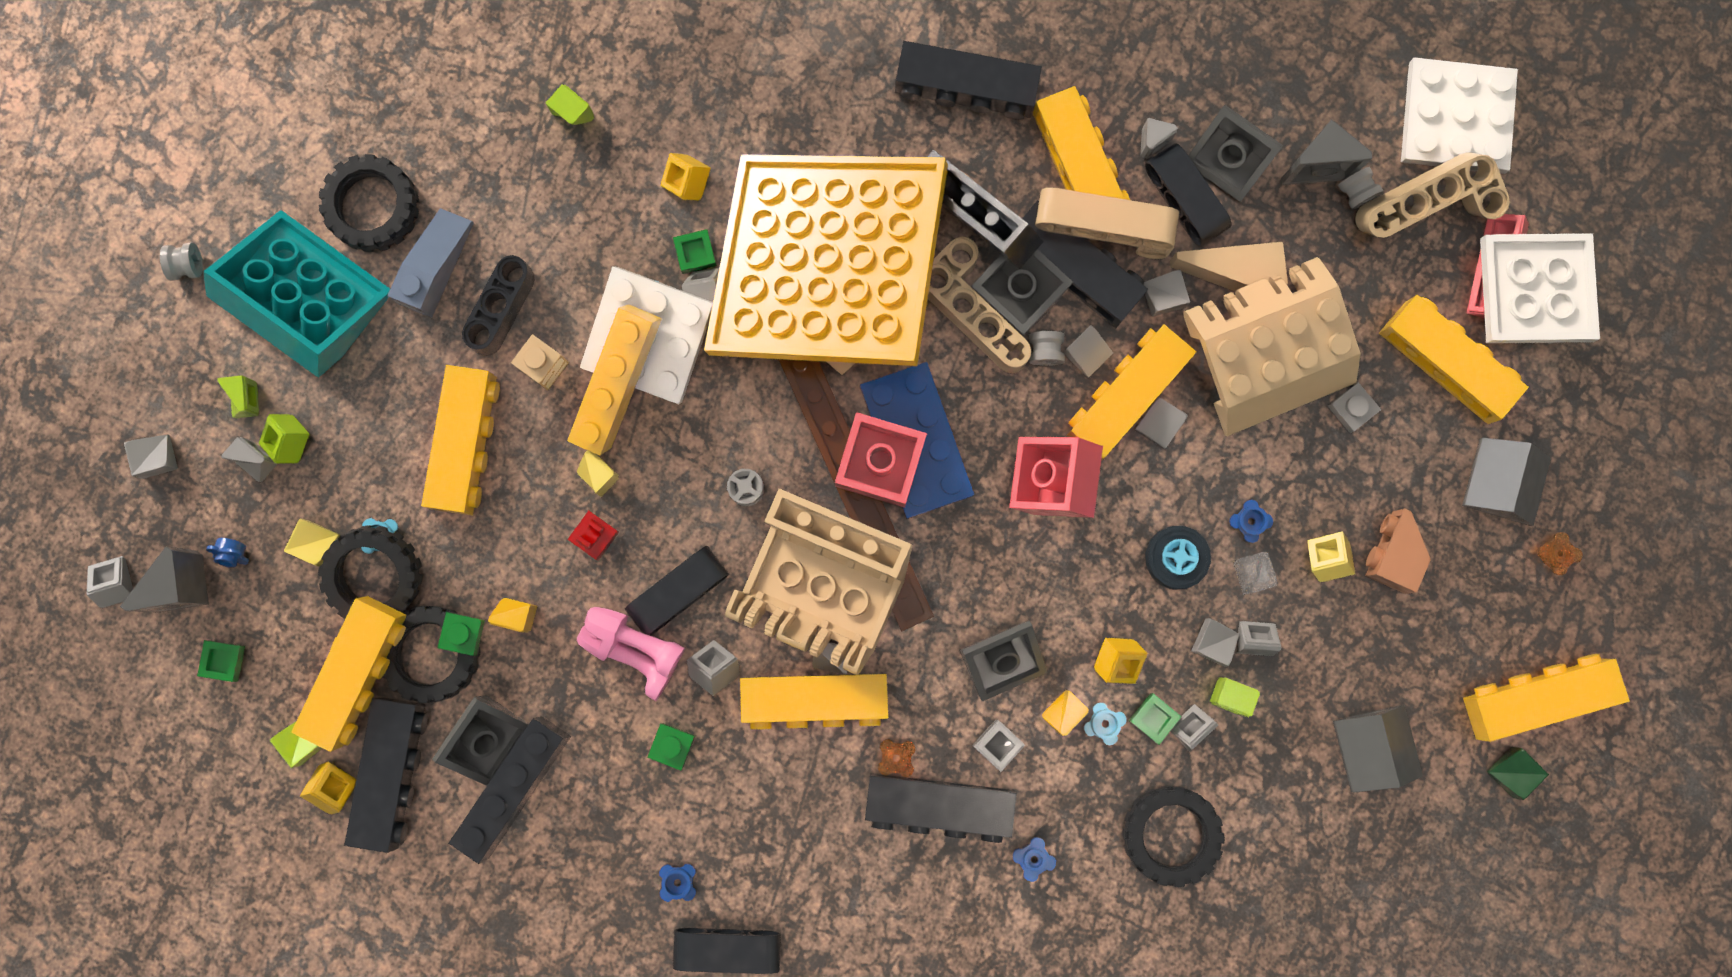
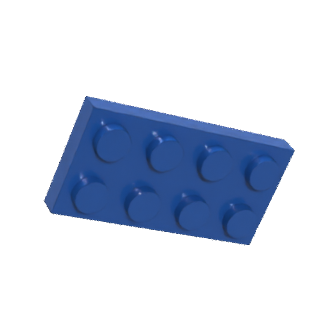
(913, 402)

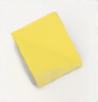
(596, 473)
(310, 541)
(1331, 557)

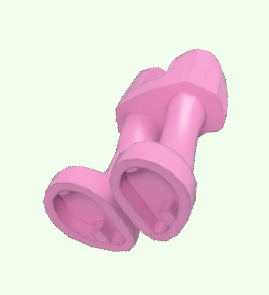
(610, 637)

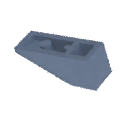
(430, 263)

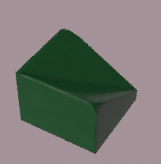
(1517, 773)

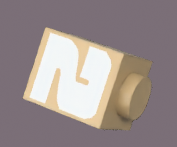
(540, 362)

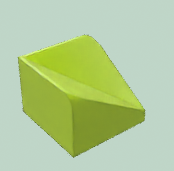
(569, 106)
(243, 395)
(283, 438)
(1234, 697)
(293, 748)

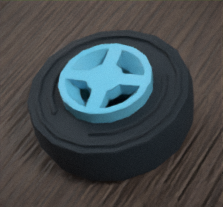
(1191, 558)

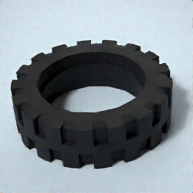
(344, 178)
(380, 538)
(410, 689)
(1210, 847)

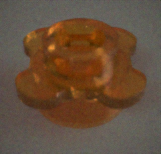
(1549, 553)
(905, 752)

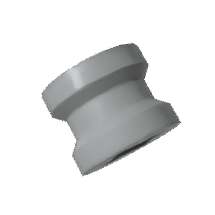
(1360, 188)
(181, 261)
(1047, 348)
(741, 483)

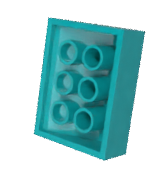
(296, 292)

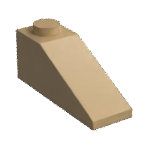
(1234, 265)

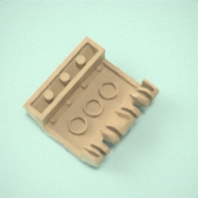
(1277, 345)
(822, 581)

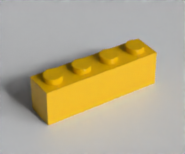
(1076, 144)
(1454, 359)
(614, 379)
(1134, 389)
(460, 440)
(350, 673)
(1545, 698)
(814, 699)

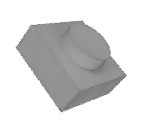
(1354, 407)

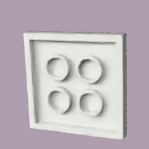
(1458, 111)
(1539, 288)
(677, 338)

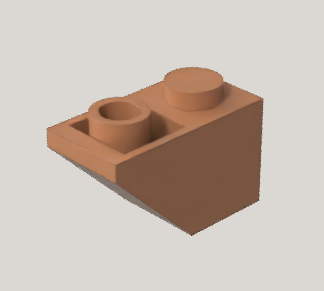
(1401, 554)

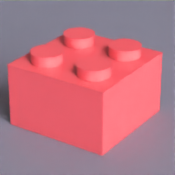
(880, 459)
(1056, 476)

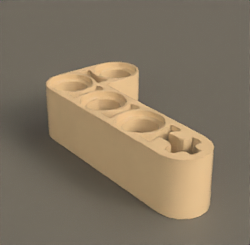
(1428, 201)
(1110, 220)
(981, 311)

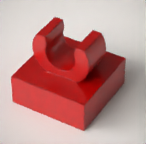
(593, 535)

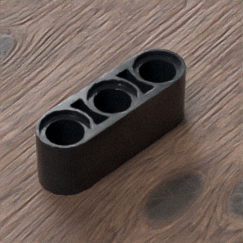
(1189, 193)
(498, 288)
(676, 591)
(726, 950)

